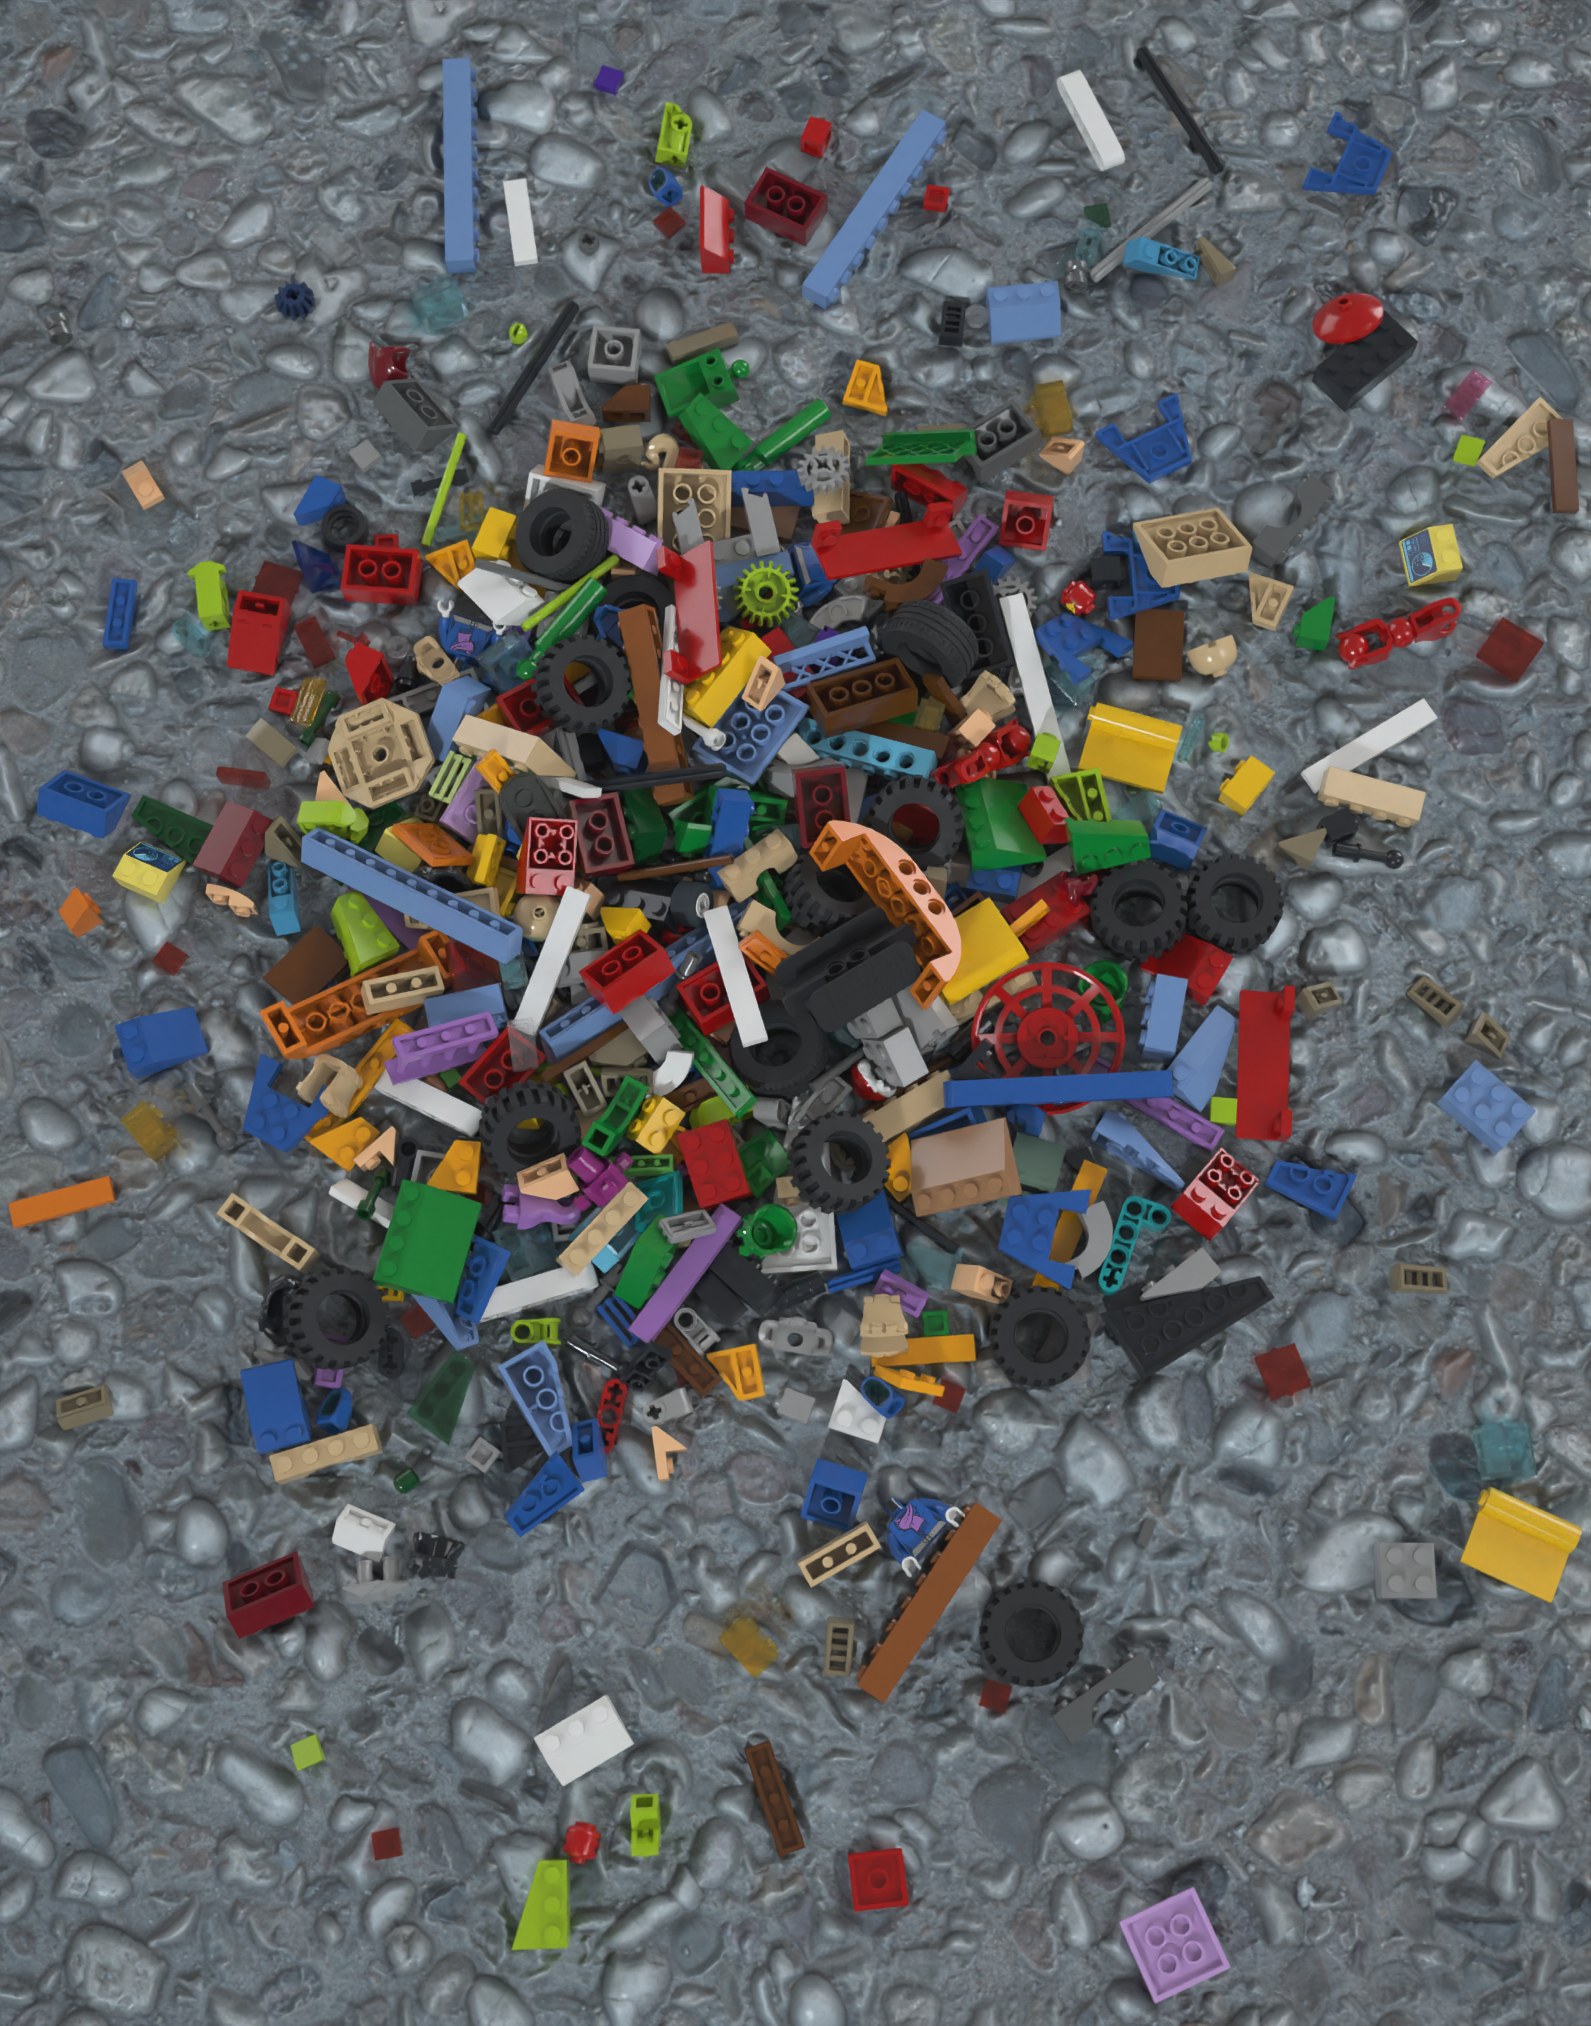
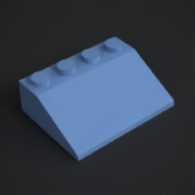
(752, 735)

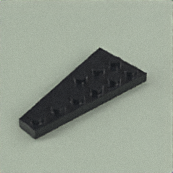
(1173, 1326)

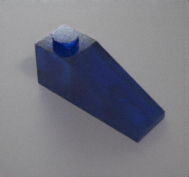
(316, 567)

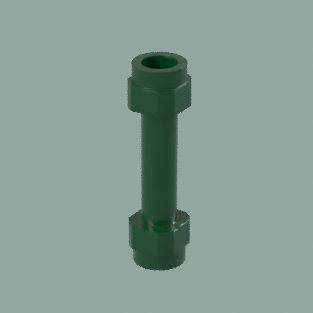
(329, 700)
(367, 1207)

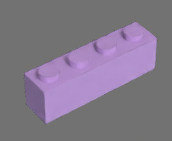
(632, 543)

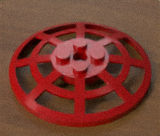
(1052, 1020)

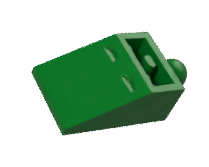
(699, 375)

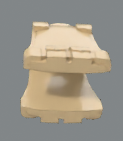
(991, 696)
(340, 1083)
(883, 1327)

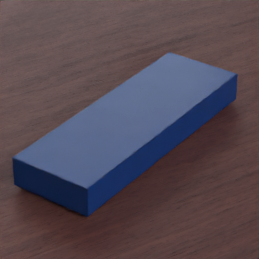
(120, 613)

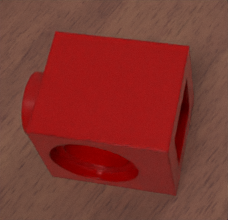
(816, 137)

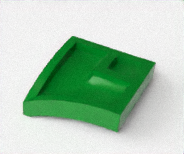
(764, 1161)

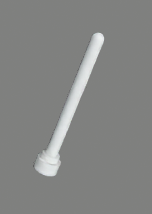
(713, 737)

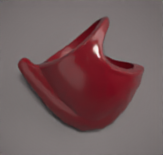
(387, 364)

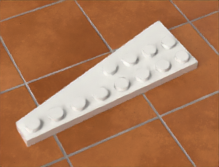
(816, 1232)

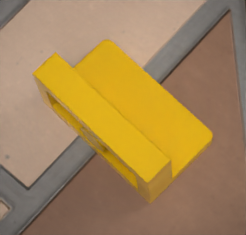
(487, 854)

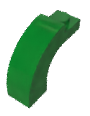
(614, 1123)

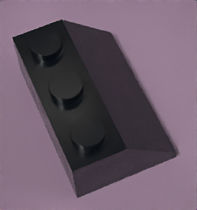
(649, 895)

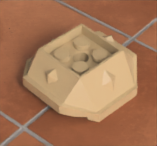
(358, 744)

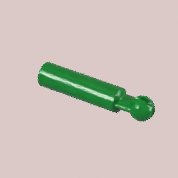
(785, 437)
(564, 624)

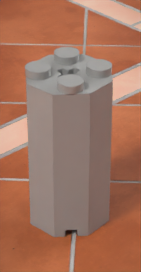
(928, 1025)

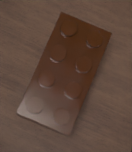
(862, 697)

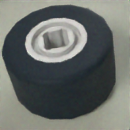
(689, 903)

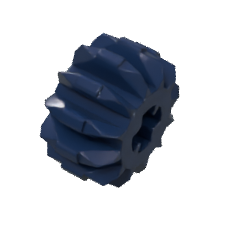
(295, 300)

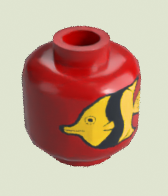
(1078, 598)

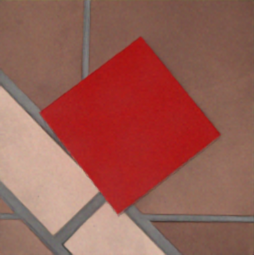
(878, 1879)

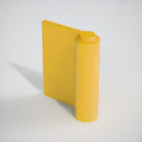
(1130, 747)
(986, 953)
(1519, 1543)

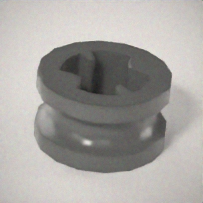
(593, 237)

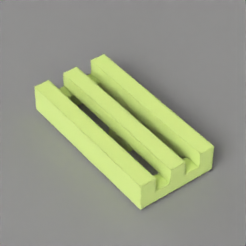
(444, 771)

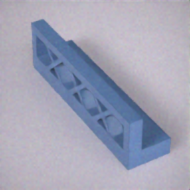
(824, 650)

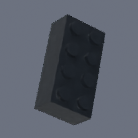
(1364, 363)

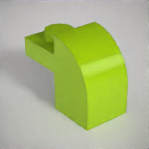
(645, 1825)

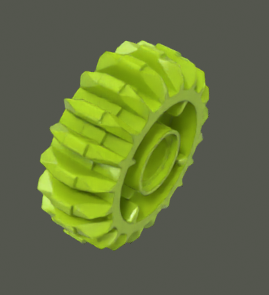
(769, 579)

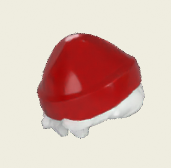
(866, 1084)

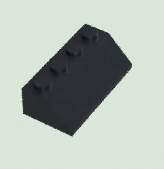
(976, 603)

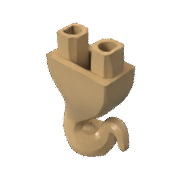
(656, 447)

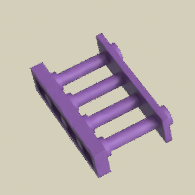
(440, 1047)

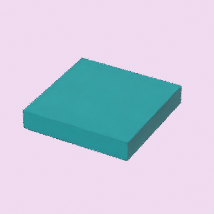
(663, 1196)

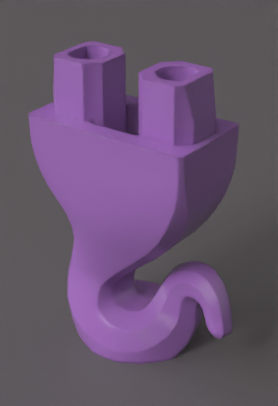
(532, 1210)

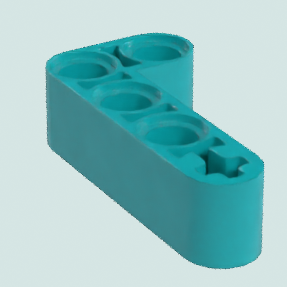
(1126, 1247)

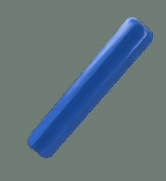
(862, 1275)

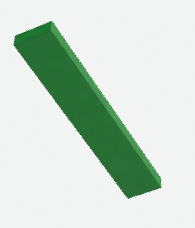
(713, 1065)

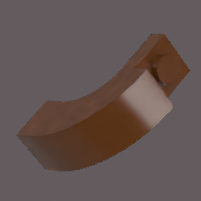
(923, 587)

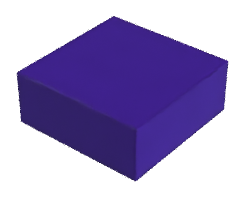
(609, 80)

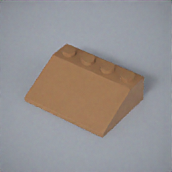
(963, 1168)

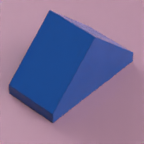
(997, 561)

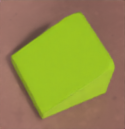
(1468, 450)
(307, 1752)

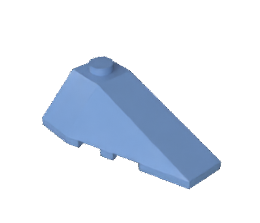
(727, 575)
(1202, 1060)
(1126, 1143)
(456, 1328)
(537, 1390)

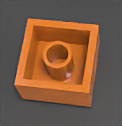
(571, 451)

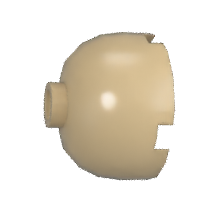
(1214, 656)
(524, 915)

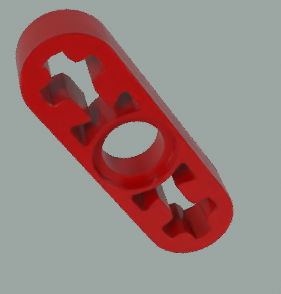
(620, 1399)

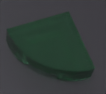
(1098, 214)

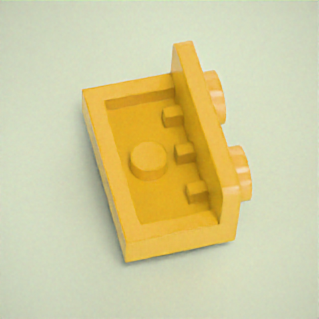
(506, 886)
(655, 1124)

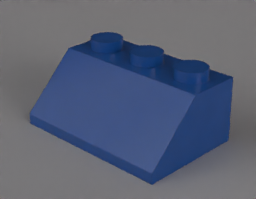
(82, 803)

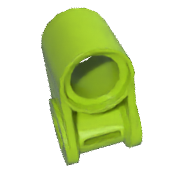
(538, 1332)

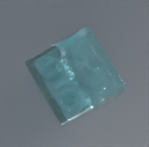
(530, 1250)

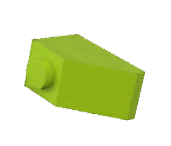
(1043, 752)

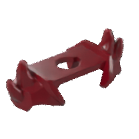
(1076, 887)

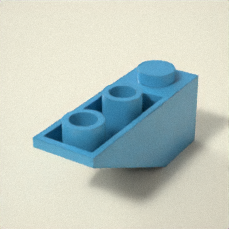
(1159, 258)
(283, 899)

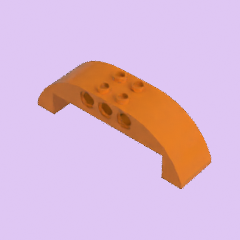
(904, 895)
(340, 1013)

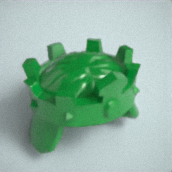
(1113, 979)
(768, 1231)

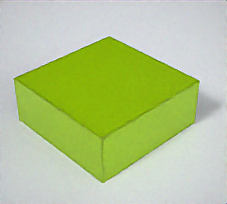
(1223, 1111)

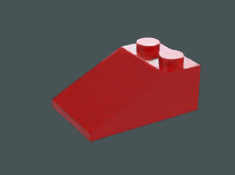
(1192, 960)

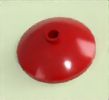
(1347, 318)

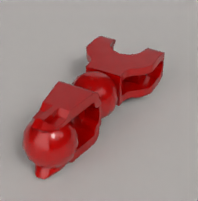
(1399, 633)
(987, 755)

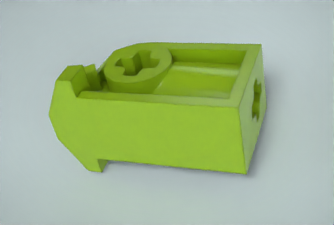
(673, 136)
(211, 595)
(335, 818)
(713, 1111)

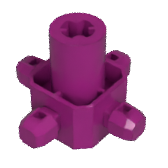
(598, 1177)

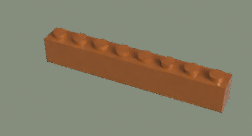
(644, 655)
(928, 1603)

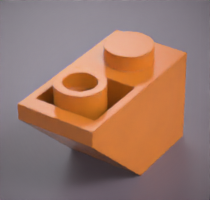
(80, 912)

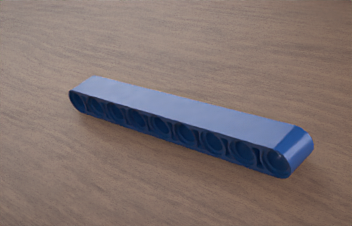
(1058, 1089)

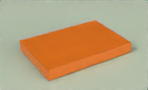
(433, 844)

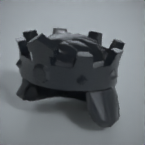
(435, 1555)

